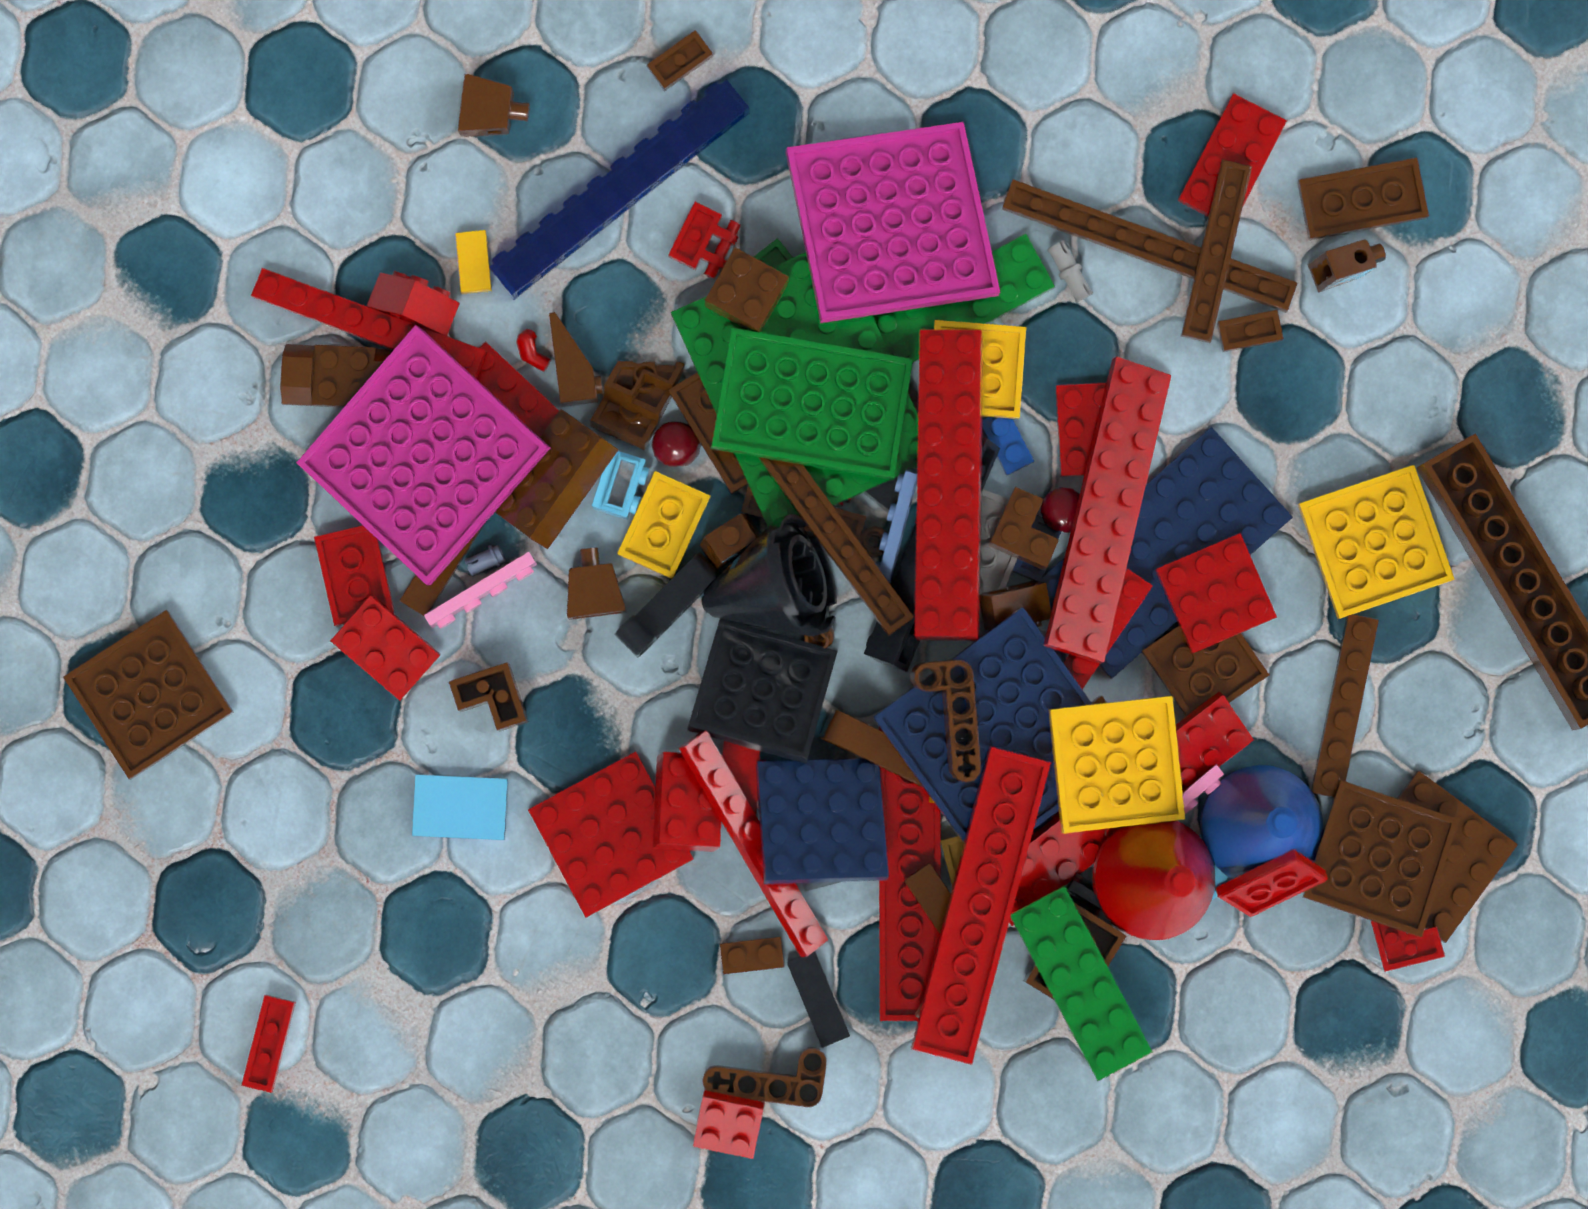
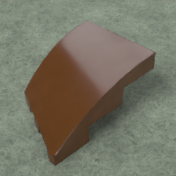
(635, 400)

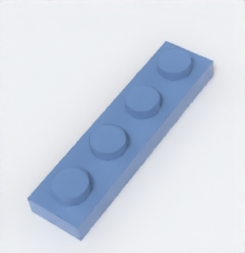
(898, 516)

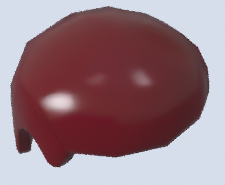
(675, 444)
(1059, 508)

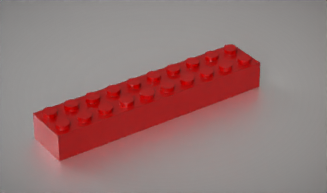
(949, 485)

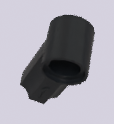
(1083, 894)

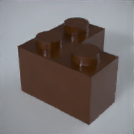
(1017, 537)
(492, 687)

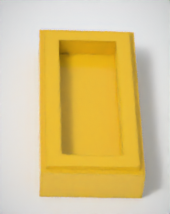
(473, 262)

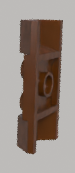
(326, 373)

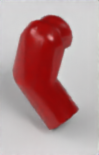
(527, 350)

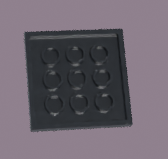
(762, 690)

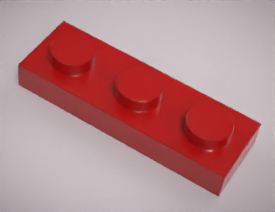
(268, 1043)

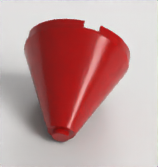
(1154, 879)

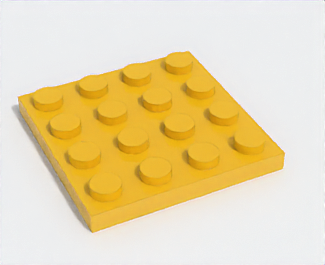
(1375, 541)
(1116, 764)

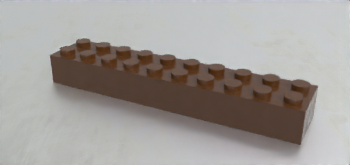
(1514, 570)

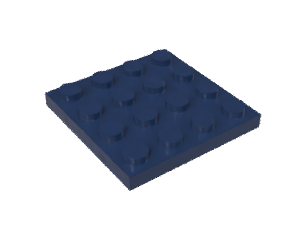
(821, 821)

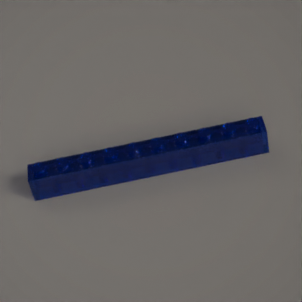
(619, 189)

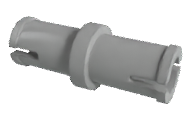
(1070, 271)

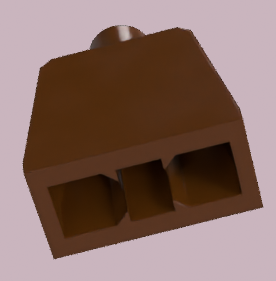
(488, 108)
(593, 588)

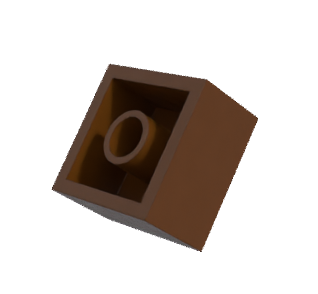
(746, 291)

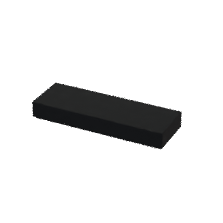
(818, 999)

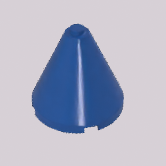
(1258, 818)

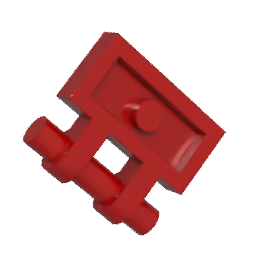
(696, 235)

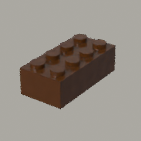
(558, 481)

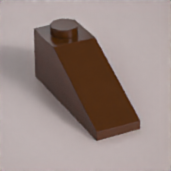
(574, 373)

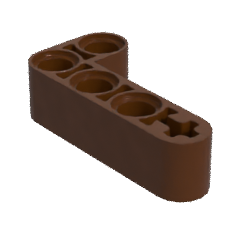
(954, 721)
(865, 742)
(763, 1080)

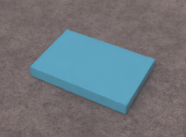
(460, 807)

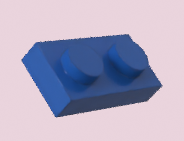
(1013, 450)

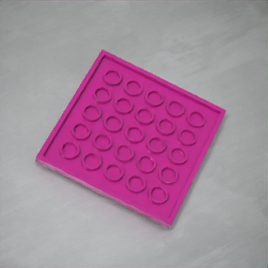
(892, 222)
(423, 455)

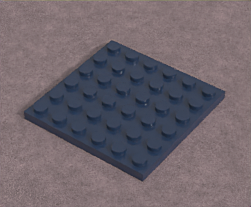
(1013, 691)

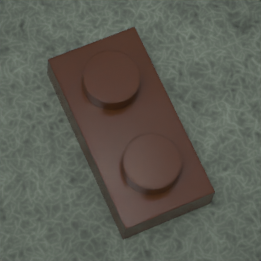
(680, 60)
(1250, 331)
(752, 955)

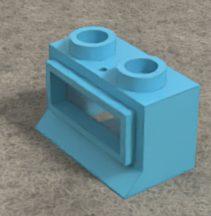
(620, 485)

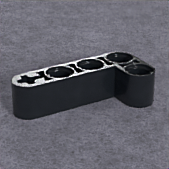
(667, 605)

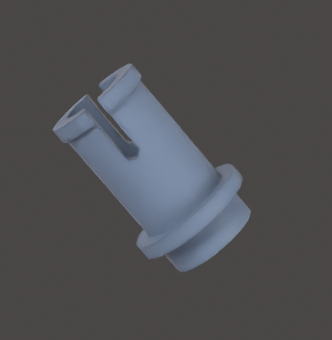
(485, 560)

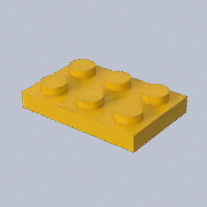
(663, 525)

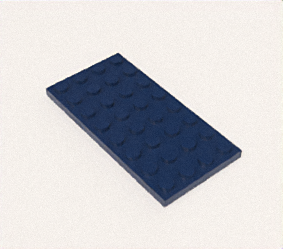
(1184, 509)

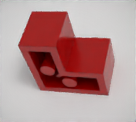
(414, 301)

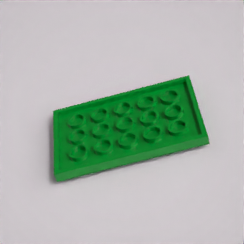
(812, 403)

